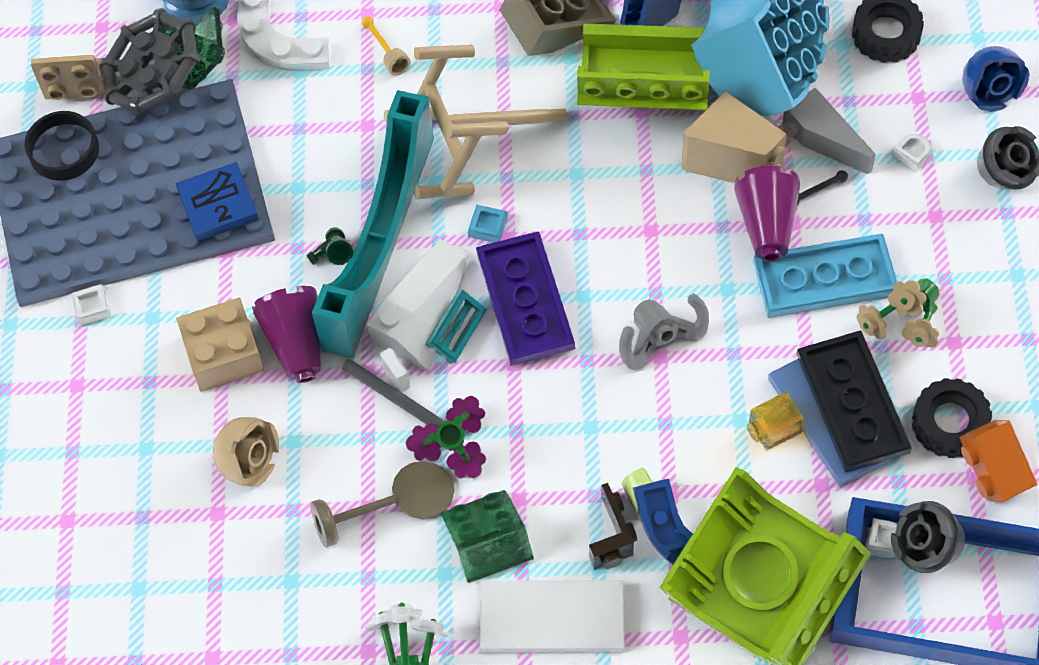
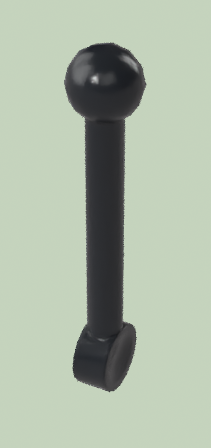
(841, 176)

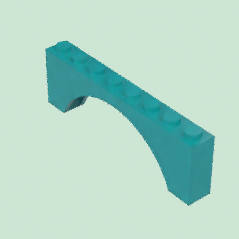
(348, 300)

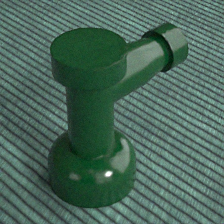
(335, 248)

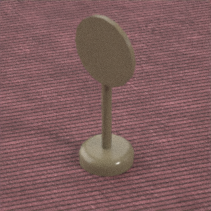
(418, 490)

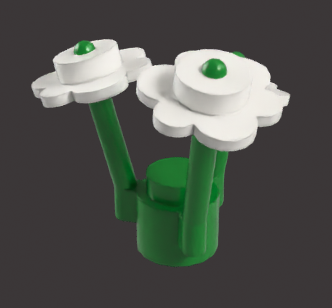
(400, 614)

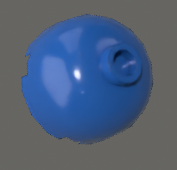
(994, 77)

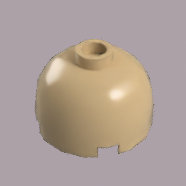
(245, 450)

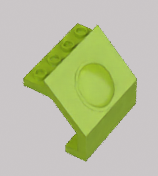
(641, 67)
(763, 573)

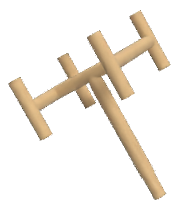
(466, 125)

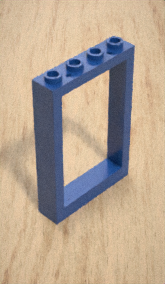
(977, 532)

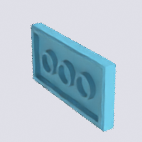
(826, 275)

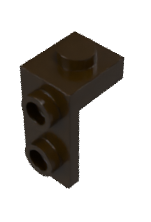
(612, 550)

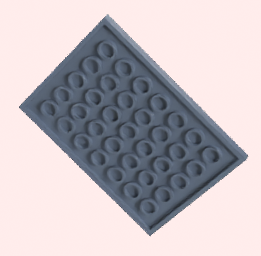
(126, 208)

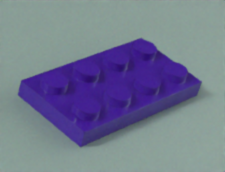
(525, 298)

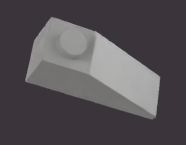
(825, 131)

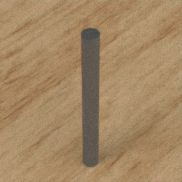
(391, 393)

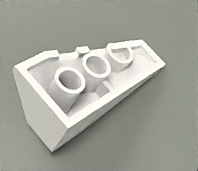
(417, 305)

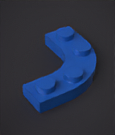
(661, 519)

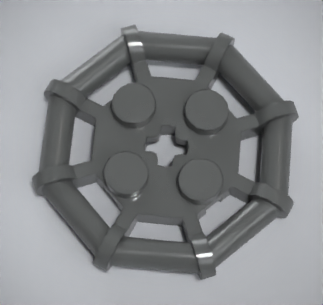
(168, 70)

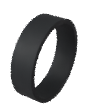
(49, 121)

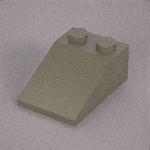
(552, 24)

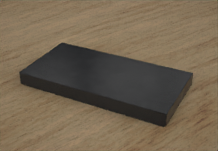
(853, 401)

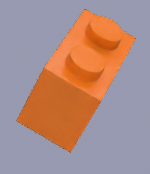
(997, 461)

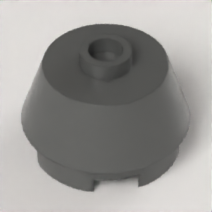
(1009, 158)
(927, 537)

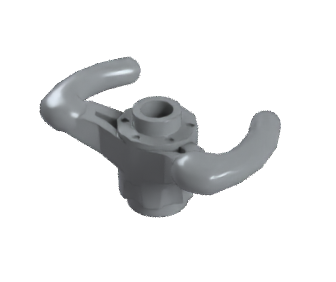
(659, 328)

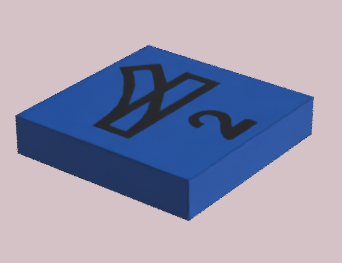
(217, 201)

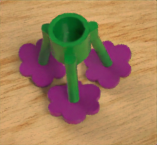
(451, 436)

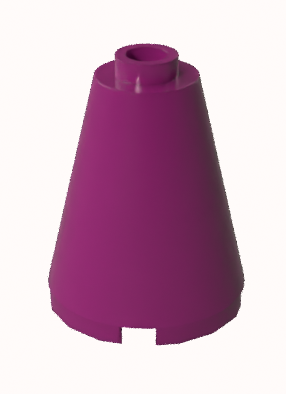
(768, 209)
(291, 330)

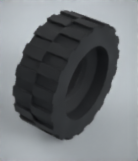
(887, 48)
(945, 392)

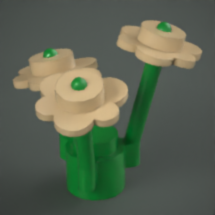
(909, 299)

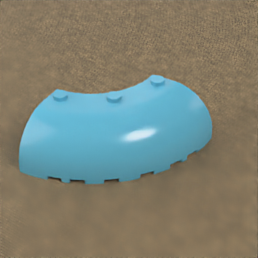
(764, 50)

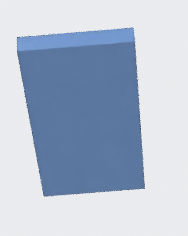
(792, 379)

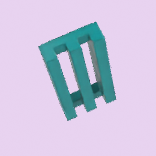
(442, 347)

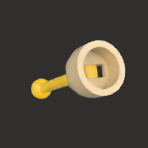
(395, 59)

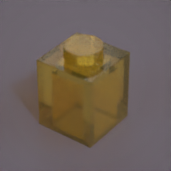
(775, 421)

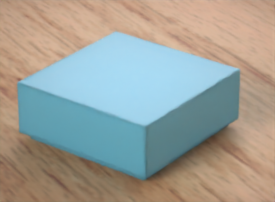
(487, 223)

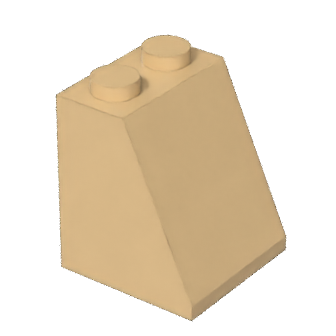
(731, 141)

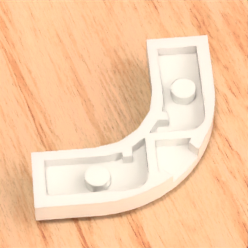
(275, 48)

